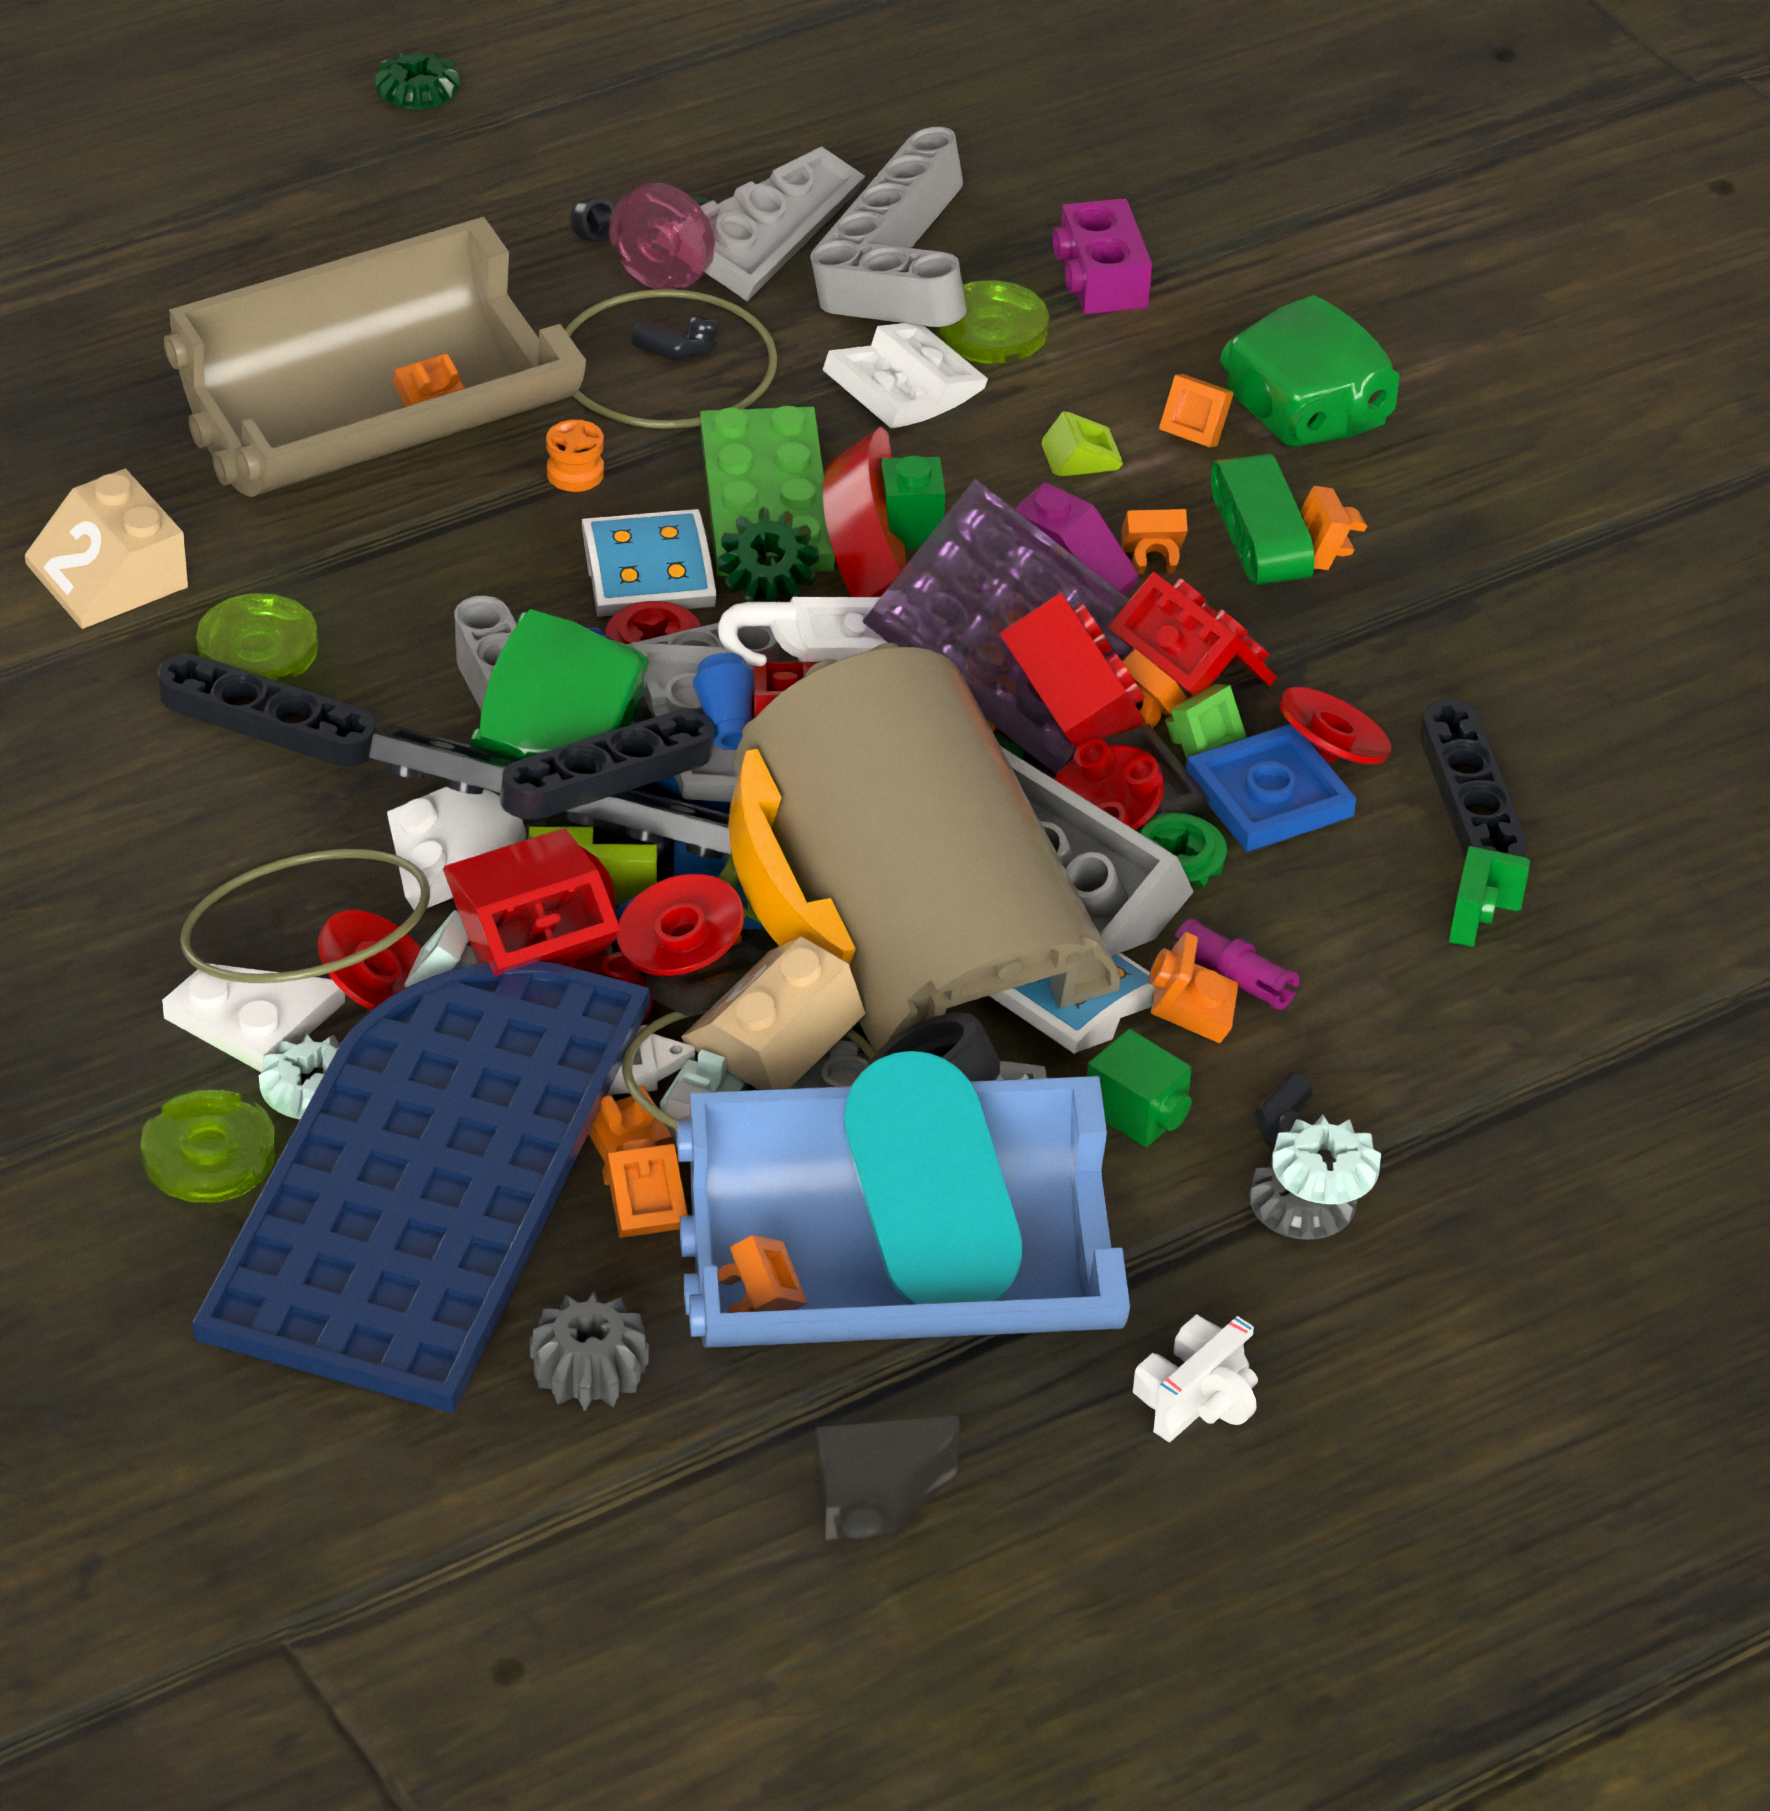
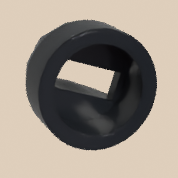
(595, 212)

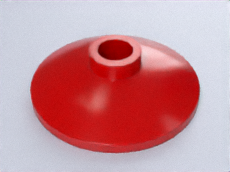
(1334, 726)
(680, 924)
(377, 976)

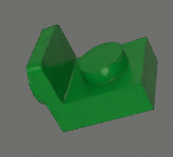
(1487, 882)

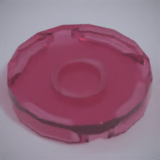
(662, 236)

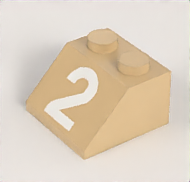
(109, 550)
(781, 1015)

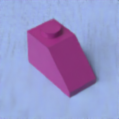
(1081, 532)

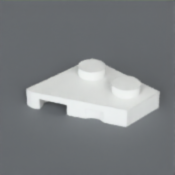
(251, 1017)

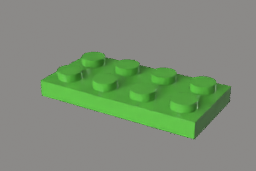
(769, 462)

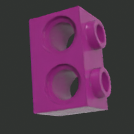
(1103, 256)

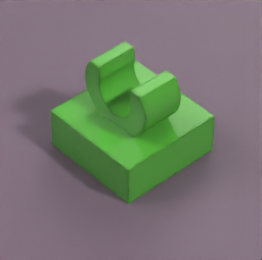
(1206, 721)

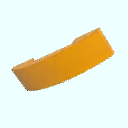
(766, 873)

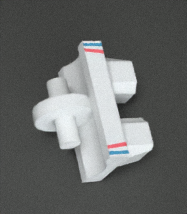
(1209, 1384)

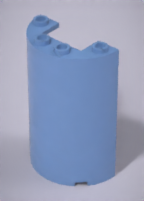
(784, 1173)

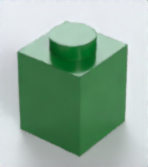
(913, 497)
(1142, 1087)

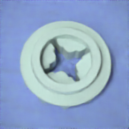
(282, 1072)
(1305, 1173)

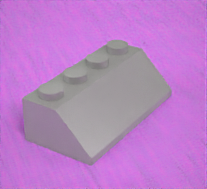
(1118, 873)

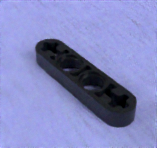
(202, 687)
(549, 785)
(1463, 789)

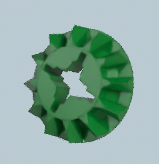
(1204, 843)

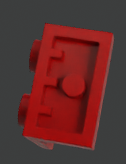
(1186, 635)

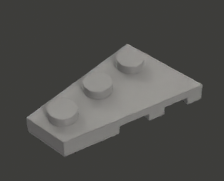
(671, 689)

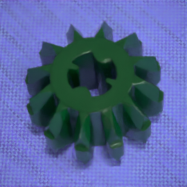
(757, 539)

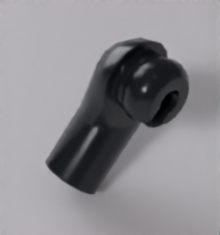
(677, 344)
(1280, 1107)

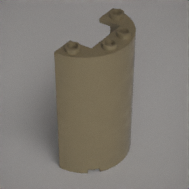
(304, 364)
(920, 840)

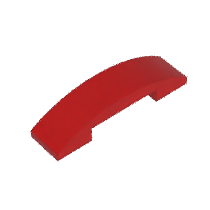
(858, 519)

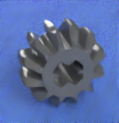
(589, 1350)

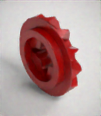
(649, 621)

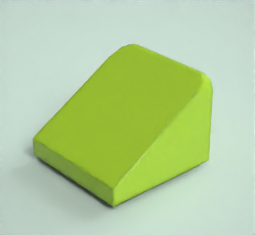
(1080, 447)

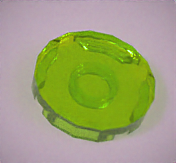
(998, 322)
(259, 635)
(208, 1146)

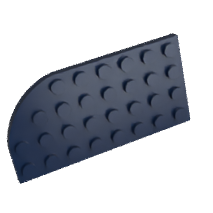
(423, 1178)

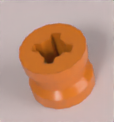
(575, 455)

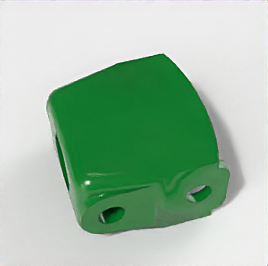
(1310, 374)
(557, 687)

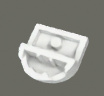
(446, 830)

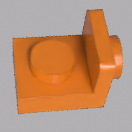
(1190, 993)
(645, 1187)

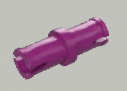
(1241, 963)

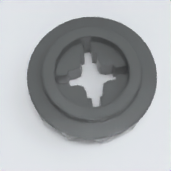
(1293, 1215)

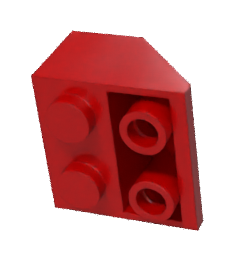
(1065, 663)
(533, 903)

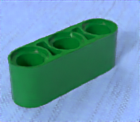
(1262, 519)

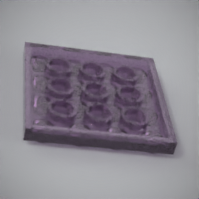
(971, 583)

